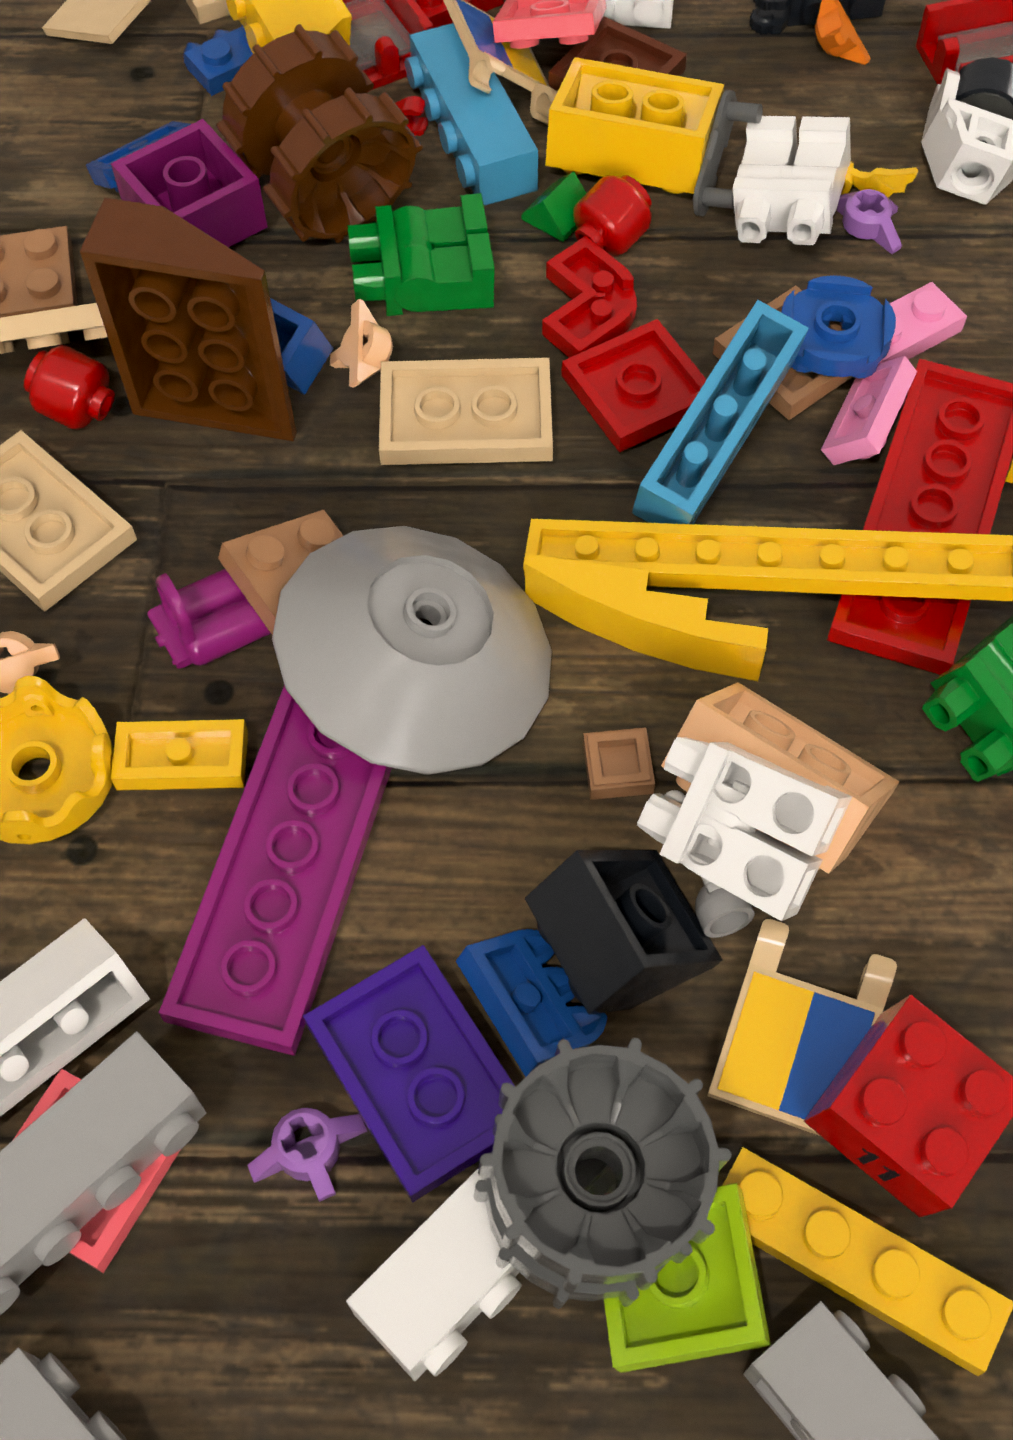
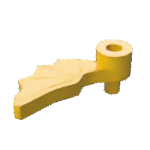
(880, 179)

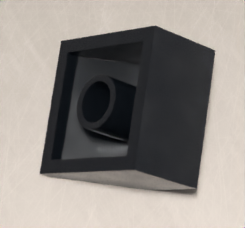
(620, 928)

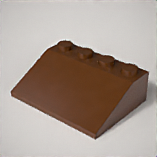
(187, 322)

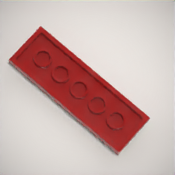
(937, 478)

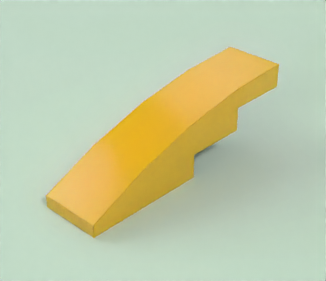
(619, 608)

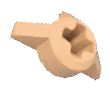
(362, 346)
(24, 658)

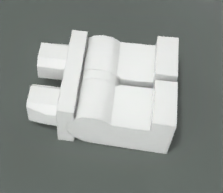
(790, 186)
(719, 819)

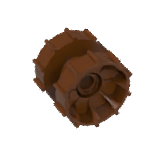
(312, 127)

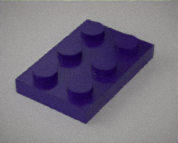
(413, 1070)

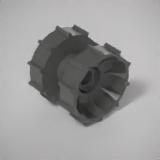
(648, 1131)

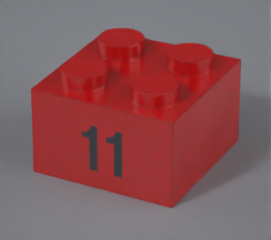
(916, 1107)

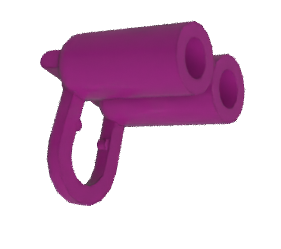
(204, 619)

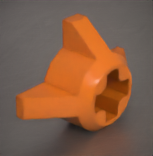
(838, 34)

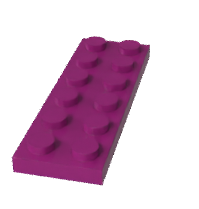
(277, 888)

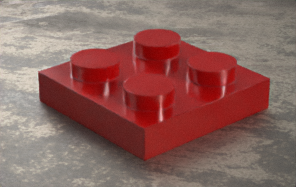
(635, 384)

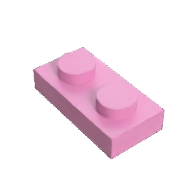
(923, 321)
(869, 412)

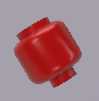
(613, 214)
(69, 387)

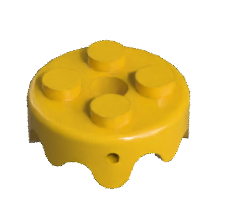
(71, 735)

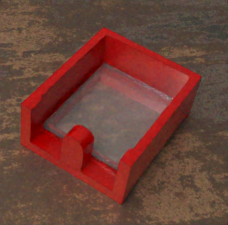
(964, 31)
(382, 36)

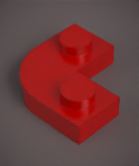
(600, 294)

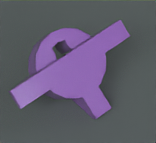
(869, 217)
(312, 1156)

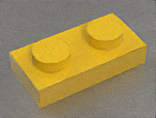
(180, 755)

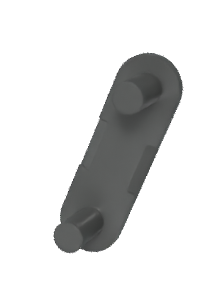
(728, 112)

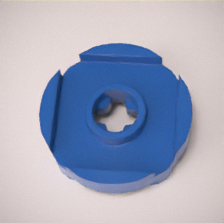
(865, 323)

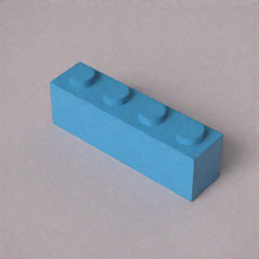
(479, 128)
(720, 417)

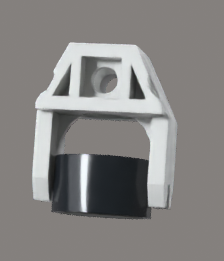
(972, 130)

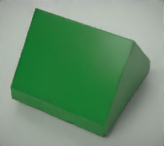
(555, 207)

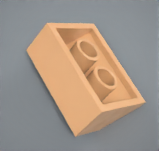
(773, 734)

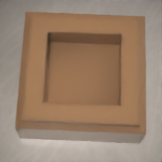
(618, 763)

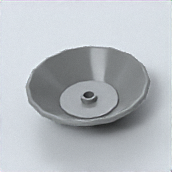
(404, 687)

